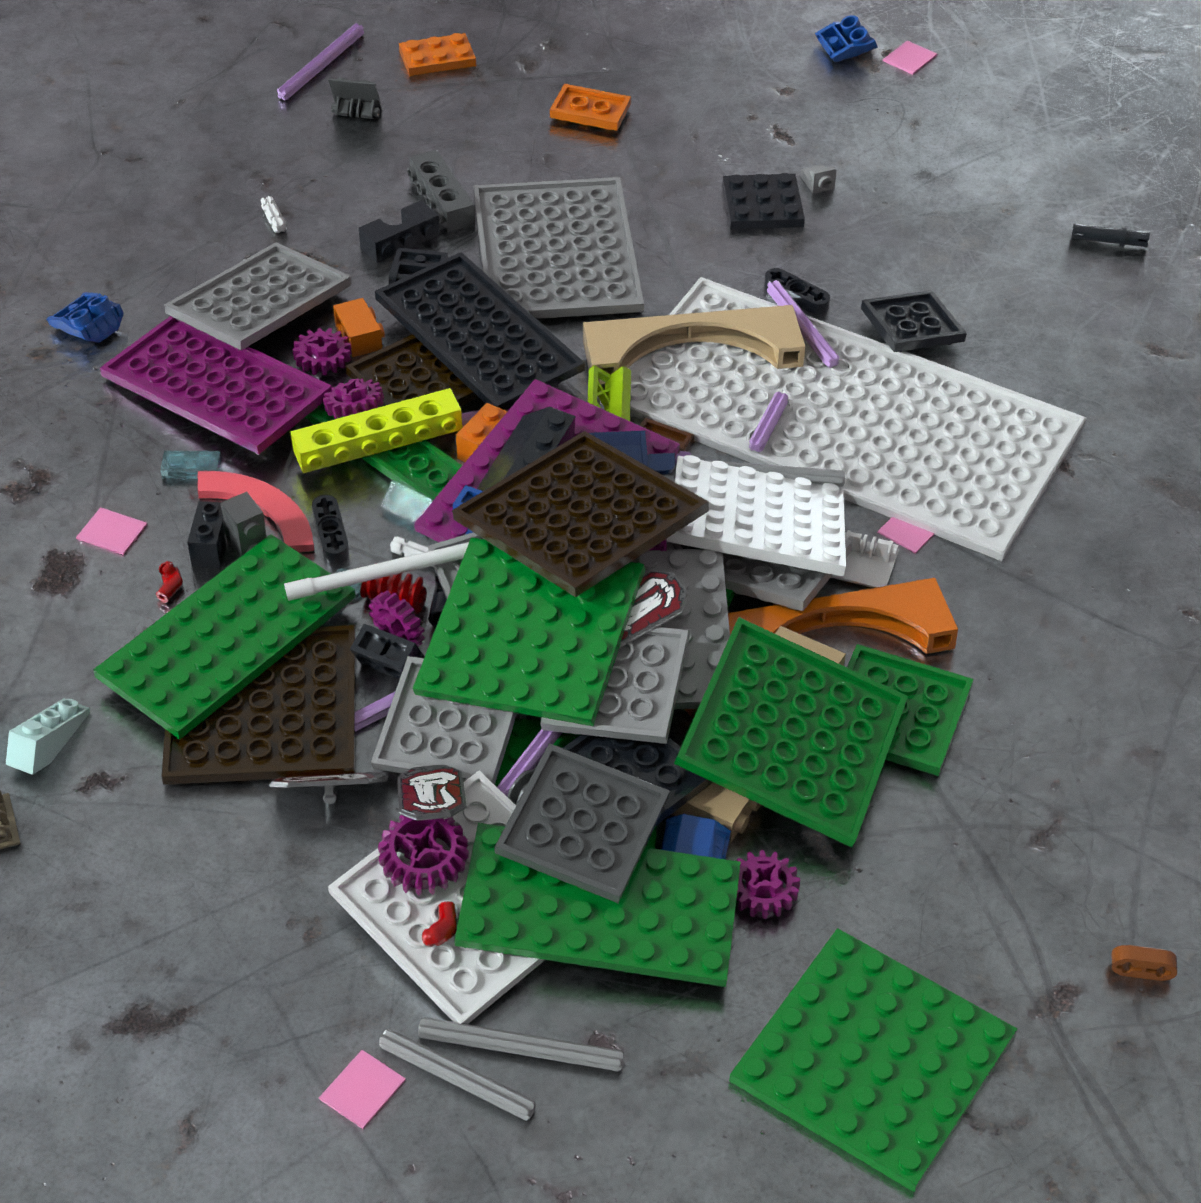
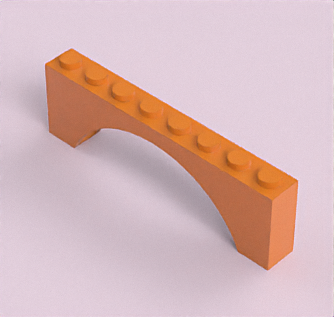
(906, 609)

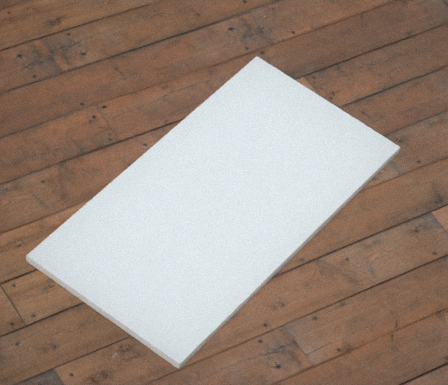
(901, 427)

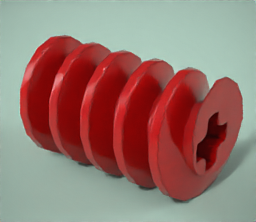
(412, 592)

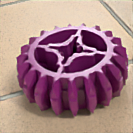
(433, 865)

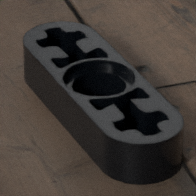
(811, 299)
(333, 519)

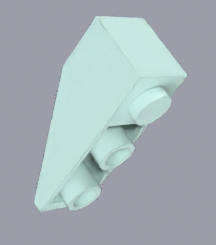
(43, 736)

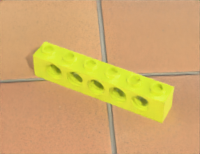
(376, 430)

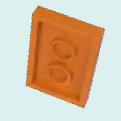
(437, 54)
(590, 107)

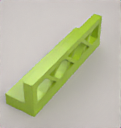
(617, 390)

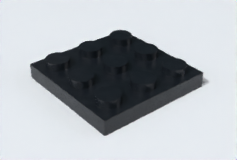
(763, 201)
(913, 321)

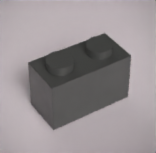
(243, 523)

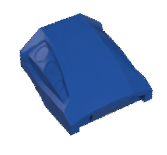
(845, 39)
(89, 317)
(696, 836)

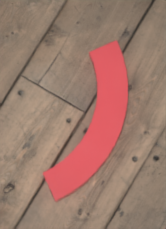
(273, 503)

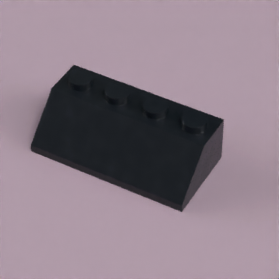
(530, 440)

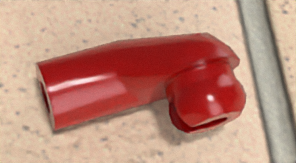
(171, 579)
(442, 929)

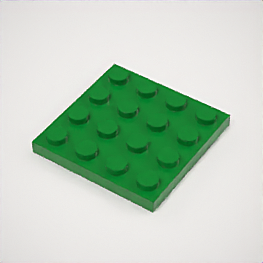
(931, 709)

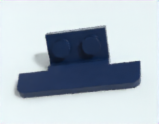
(634, 445)

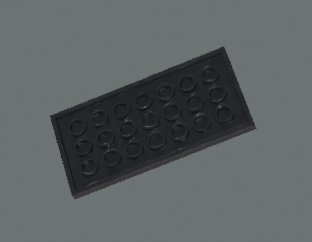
(478, 330)

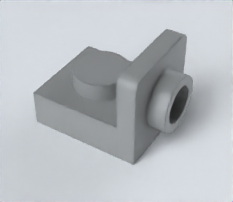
(819, 178)

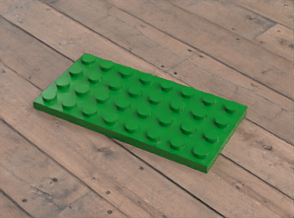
(220, 637)
(667, 924)

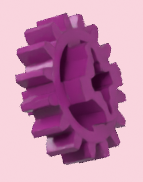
(322, 351)
(353, 398)
(396, 617)
(764, 884)

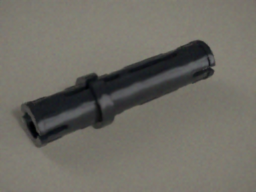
(1110, 235)

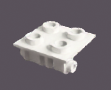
(869, 562)

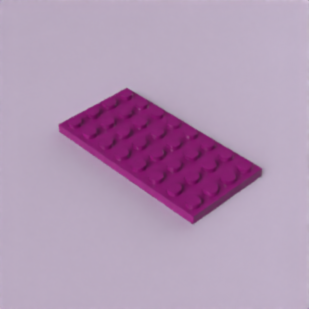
(215, 384)

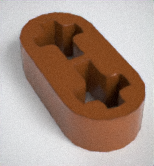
(1144, 962)

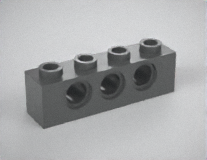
(441, 190)

